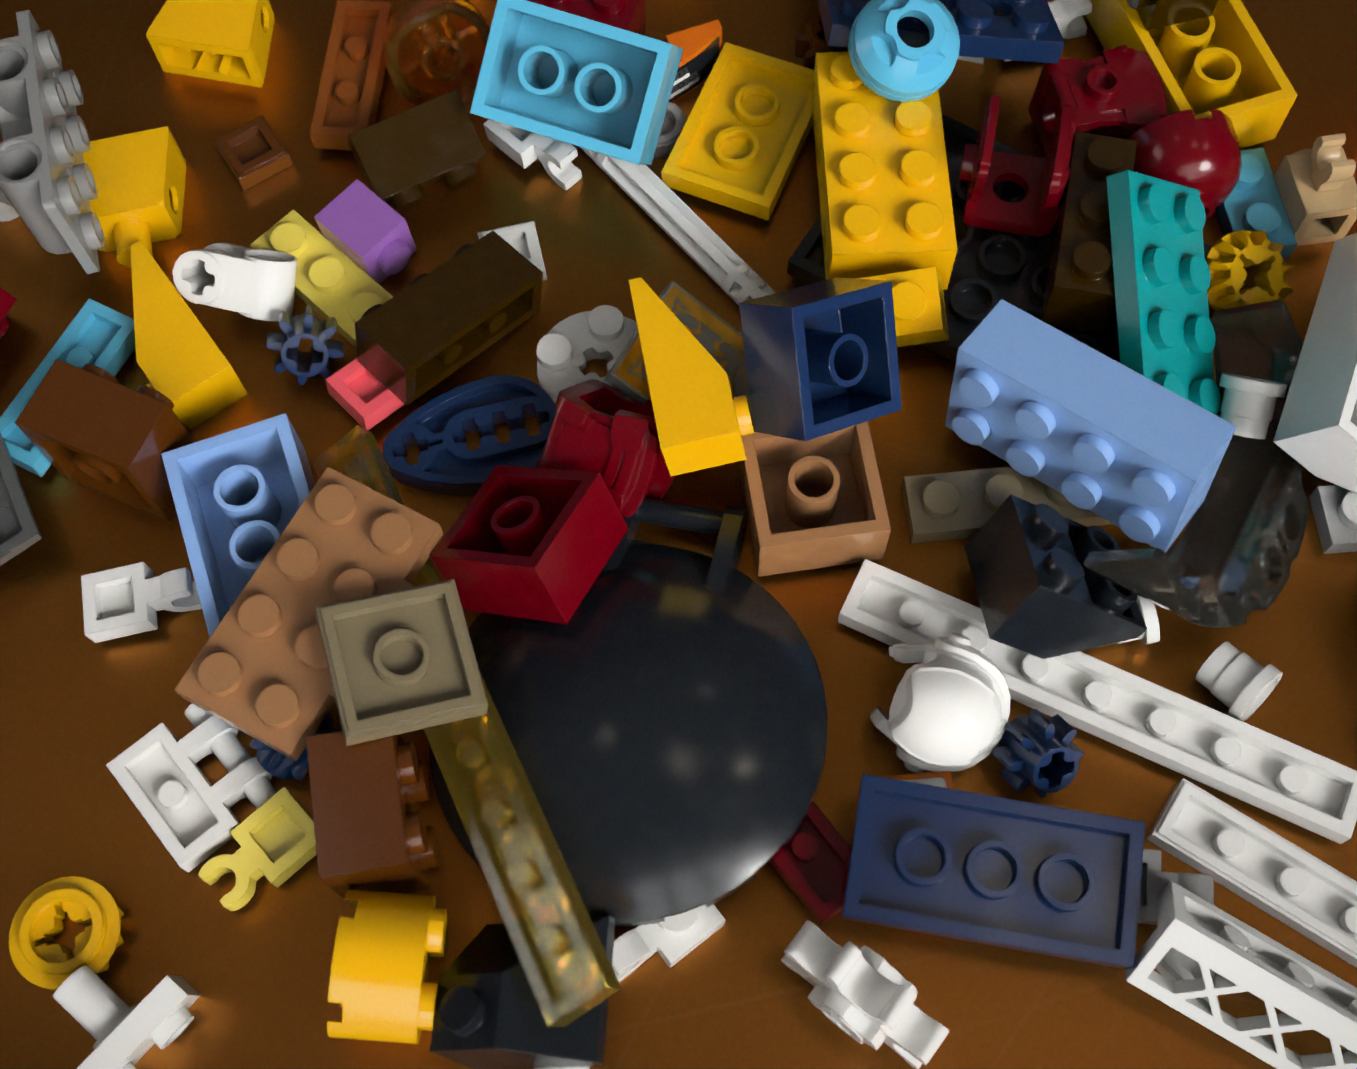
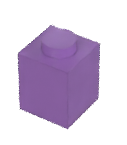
(367, 231)

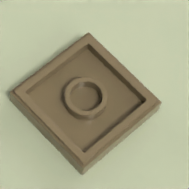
(400, 661)

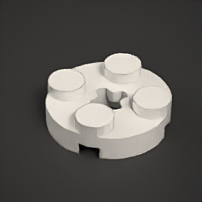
(577, 340)

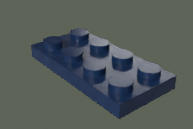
(995, 871)

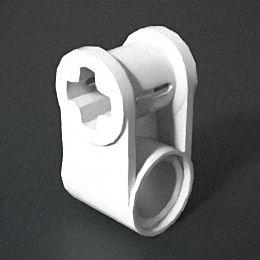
(238, 279)

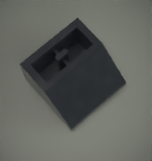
(1038, 589)

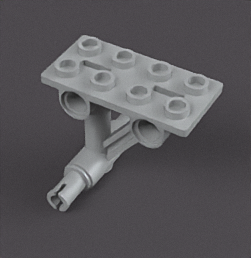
(45, 145)

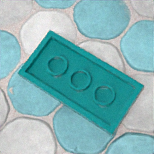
(1162, 284)

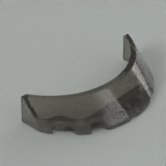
(1255, 510)

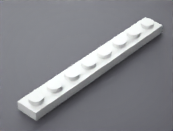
(1122, 708)

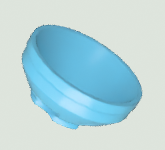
(892, 66)

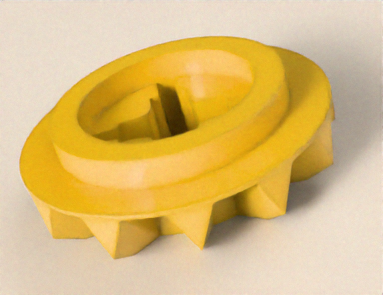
(1227, 264)
(42, 918)

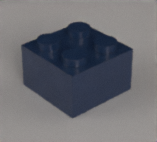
(821, 357)

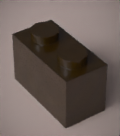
(418, 150)

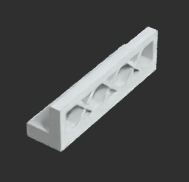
(1252, 964)

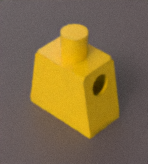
(214, 39)
(138, 189)

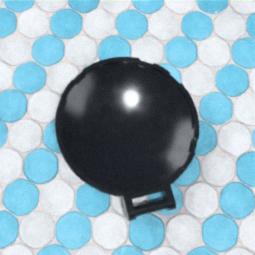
(661, 723)

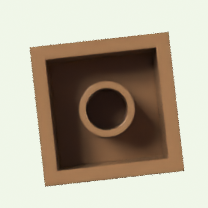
(813, 500)

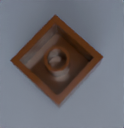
(106, 434)
(370, 814)

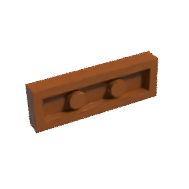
(351, 73)

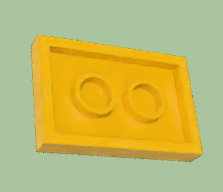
(743, 132)

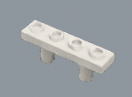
(122, 1030)

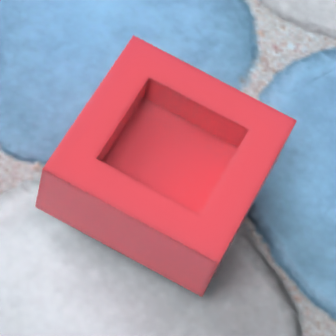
(362, 395)

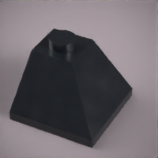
(492, 1016)

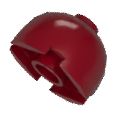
(1191, 154)

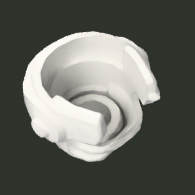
(945, 707)

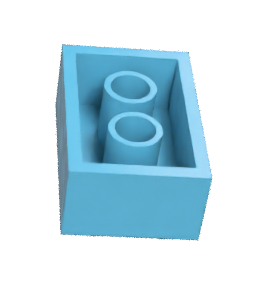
(576, 80)

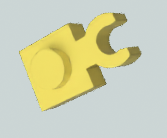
(273, 844)

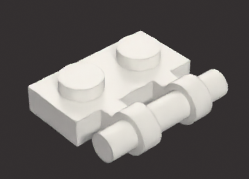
(176, 795)

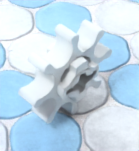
(864, 995)

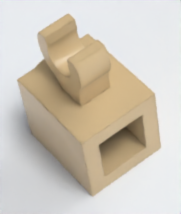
(1319, 191)

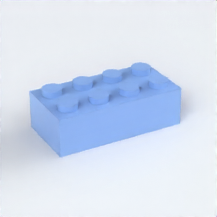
(1085, 425)
(235, 503)

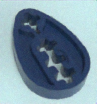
(442, 427)

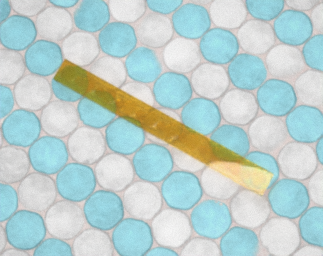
(504, 819)

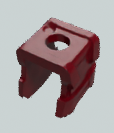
(1107, 93)
(1039, 177)
(610, 435)

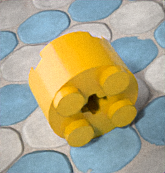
(385, 965)

